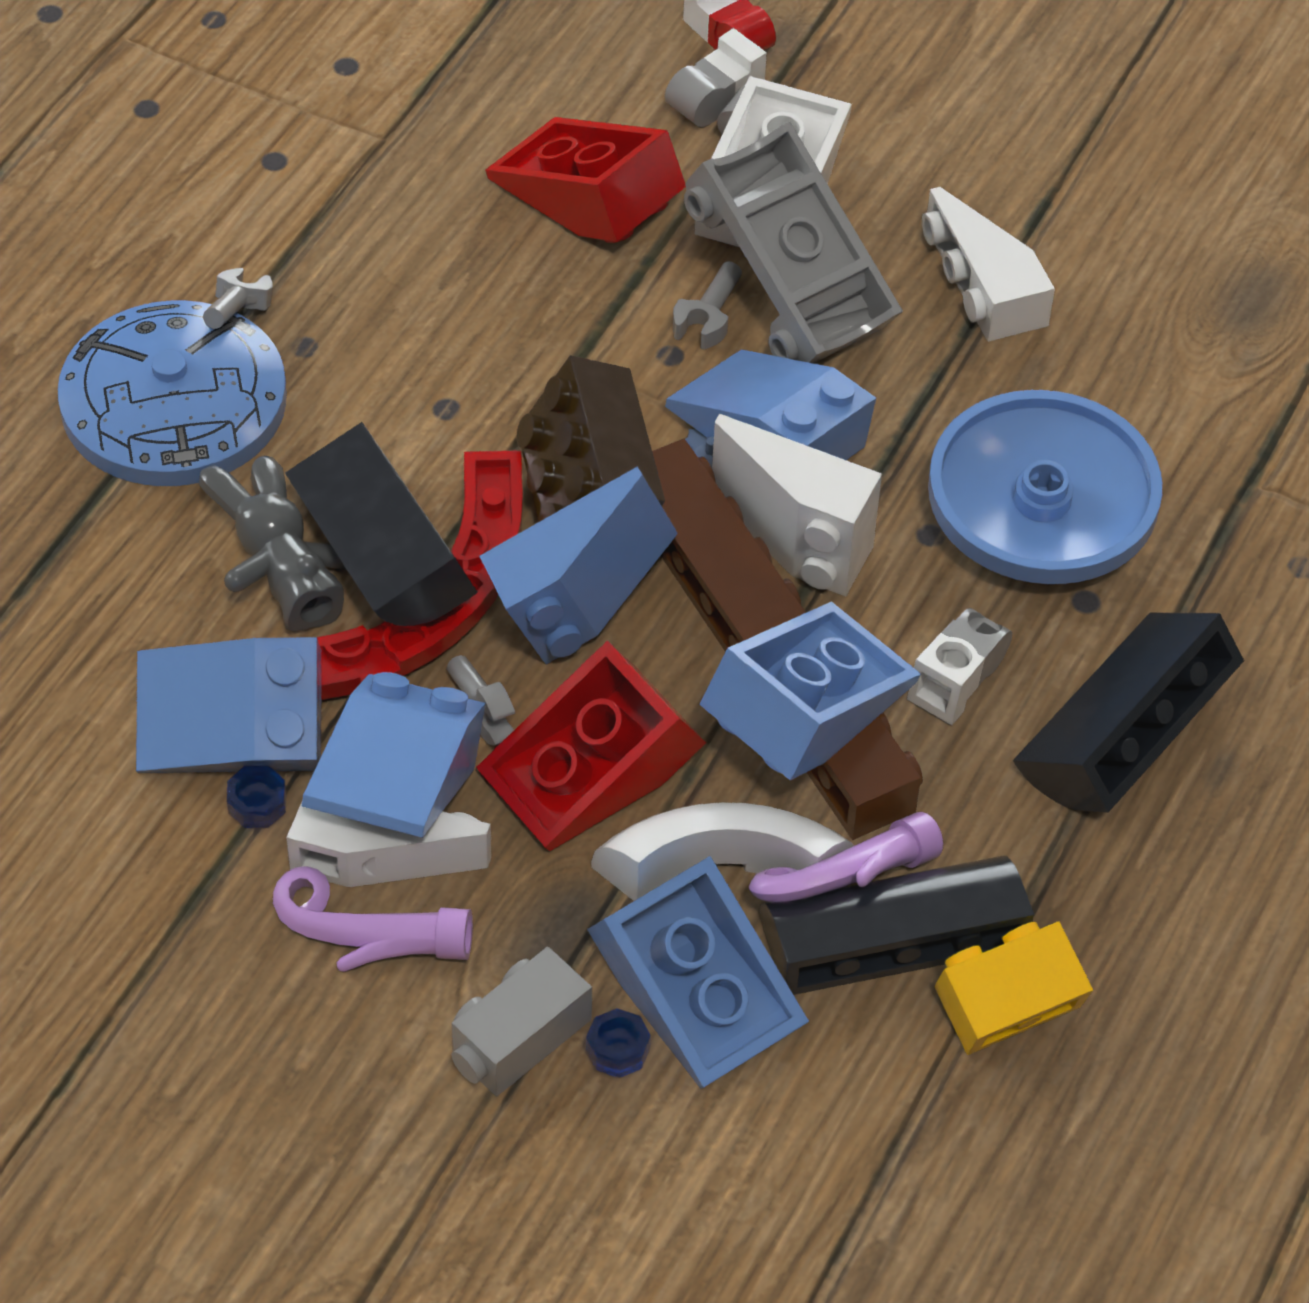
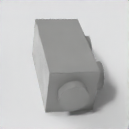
(520, 1021)

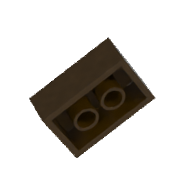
(584, 435)

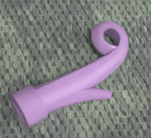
(906, 843)
(377, 935)

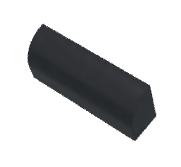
(380, 531)
(1130, 710)
(894, 923)

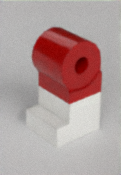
(717, 17)

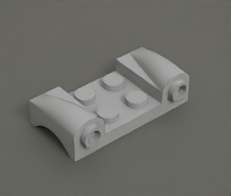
(795, 244)

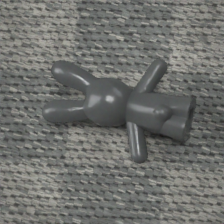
(273, 536)

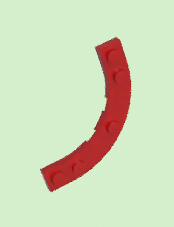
(489, 518)

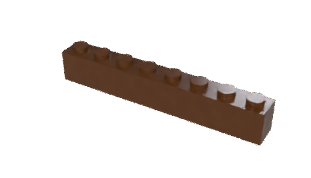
(743, 595)

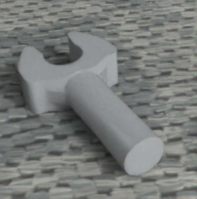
(235, 294)
(707, 309)
(497, 706)

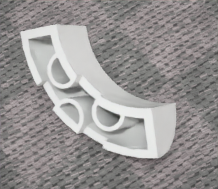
(728, 832)

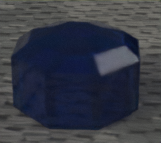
(256, 796)
(618, 1043)

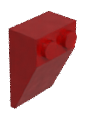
(592, 175)
(590, 749)

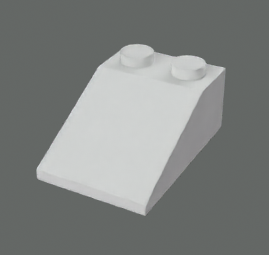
(765, 108)
(800, 501)

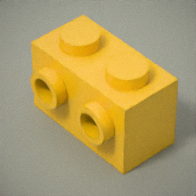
(1012, 985)

